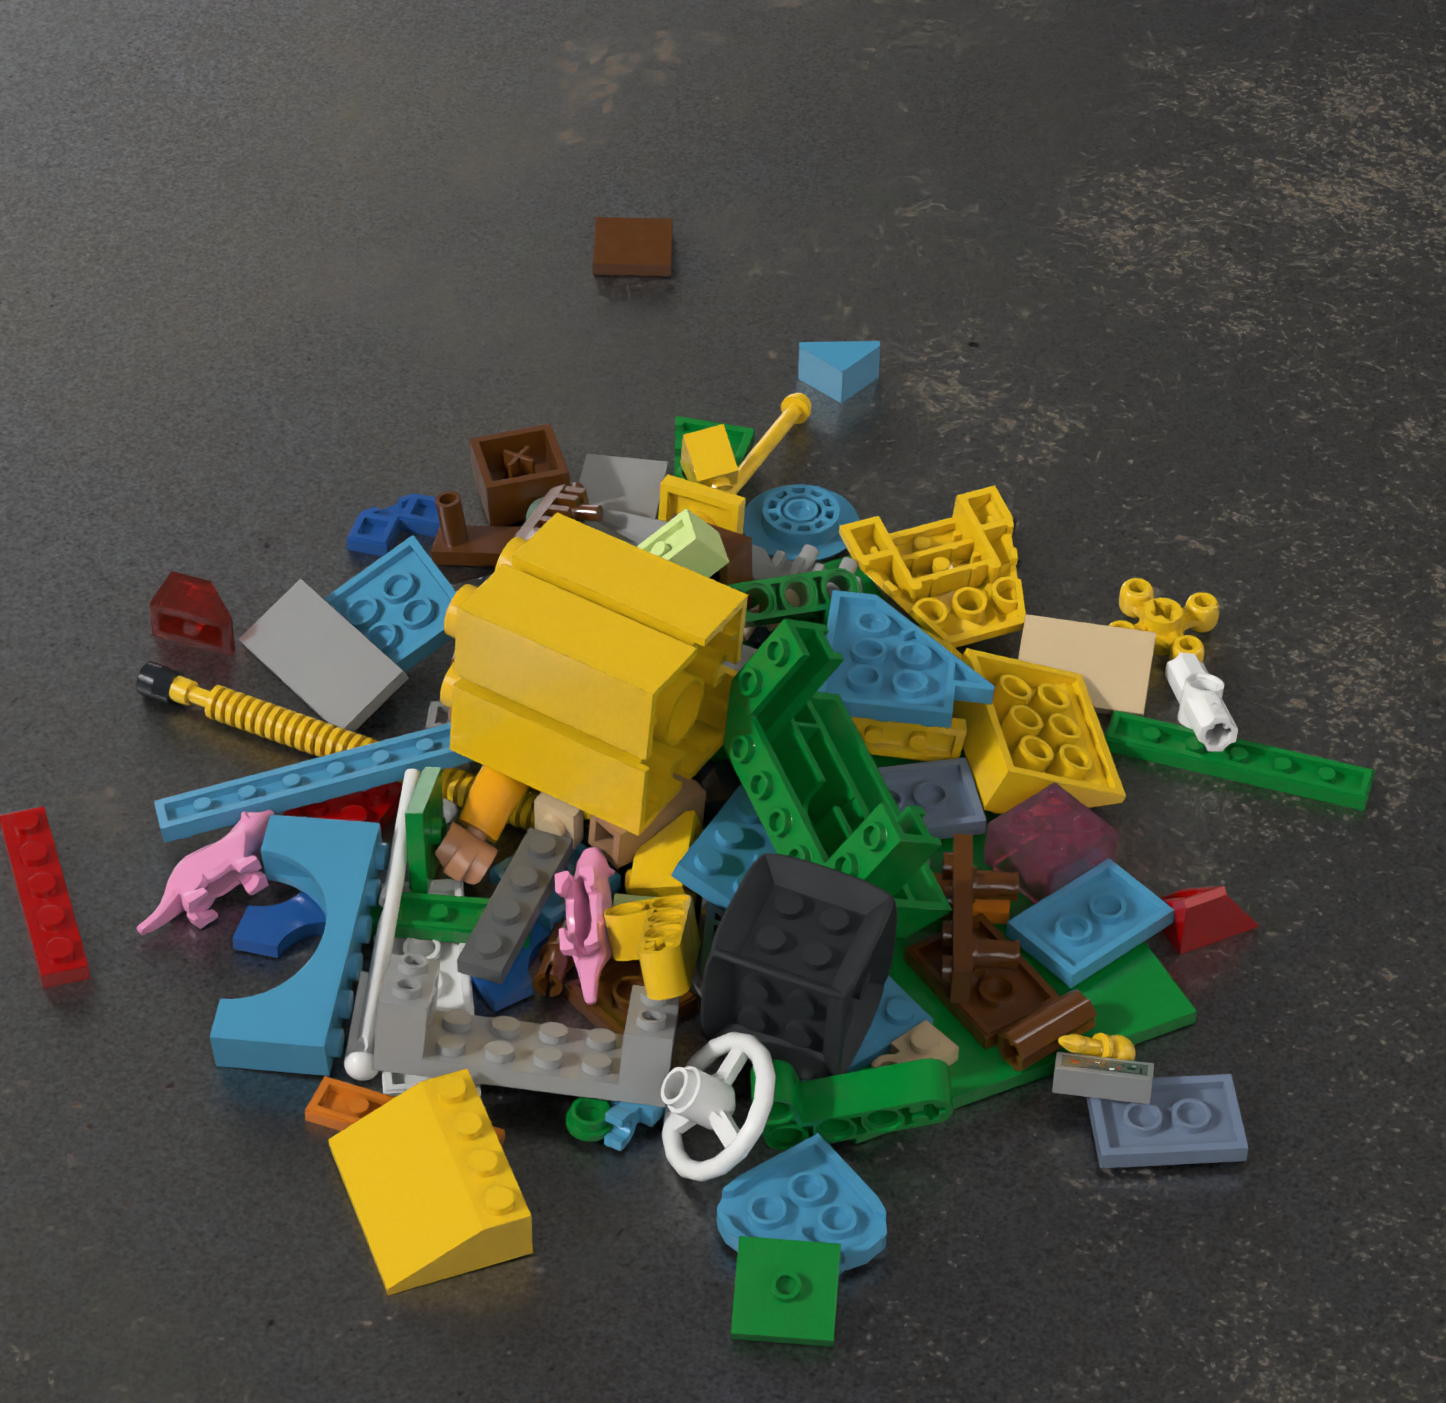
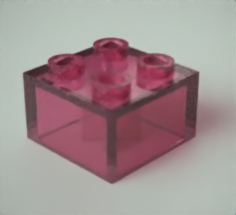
(1049, 841)

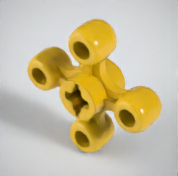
(1168, 618)

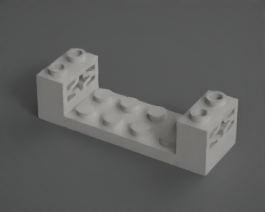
(517, 1053)

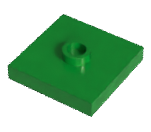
(424, 829)
(785, 1291)

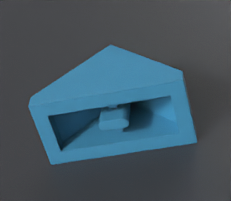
(839, 367)

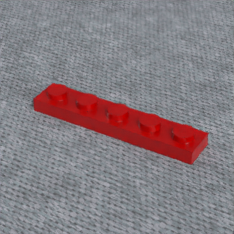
(44, 897)

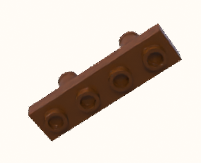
(957, 933)

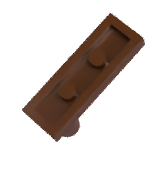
(465, 543)

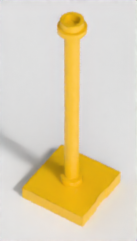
(723, 507)

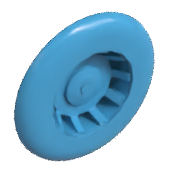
(798, 516)

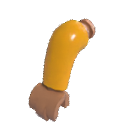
(484, 815)

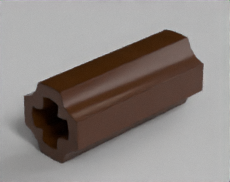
(1039, 1032)

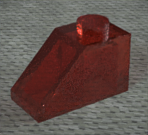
(192, 614)

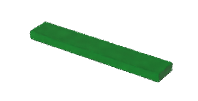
(1241, 761)

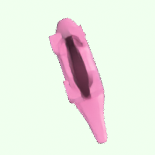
(212, 873)
(586, 899)

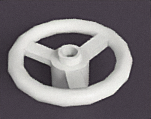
(710, 1102)

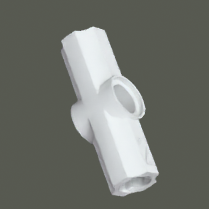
(1201, 702)

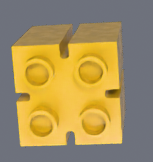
(592, 670)

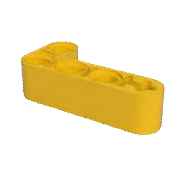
(662, 937)

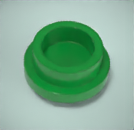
(587, 1119)

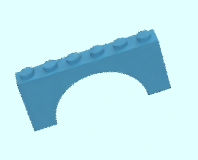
(302, 1019)

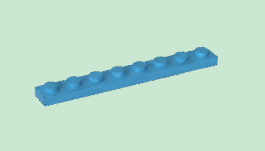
(305, 782)

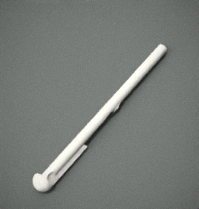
(361, 1040)

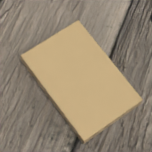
(1110, 658)

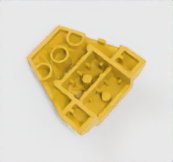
(948, 573)

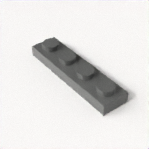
(514, 906)

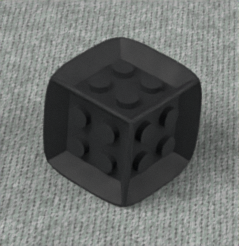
(800, 963)

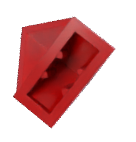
(1204, 918)

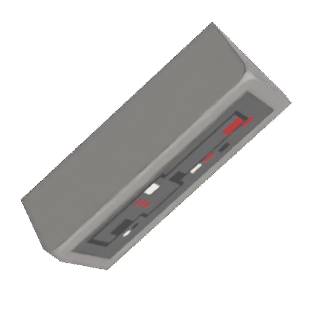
(1103, 1078)

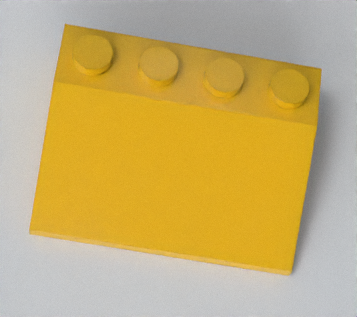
(1035, 735)
(432, 1185)

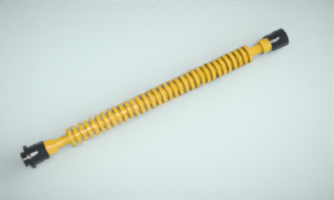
(297, 730)

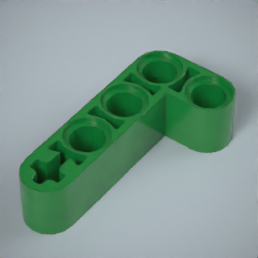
(809, 586)
(856, 1102)

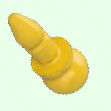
(1099, 1045)

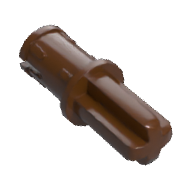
(552, 964)

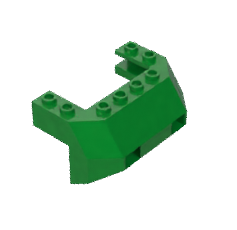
(817, 778)

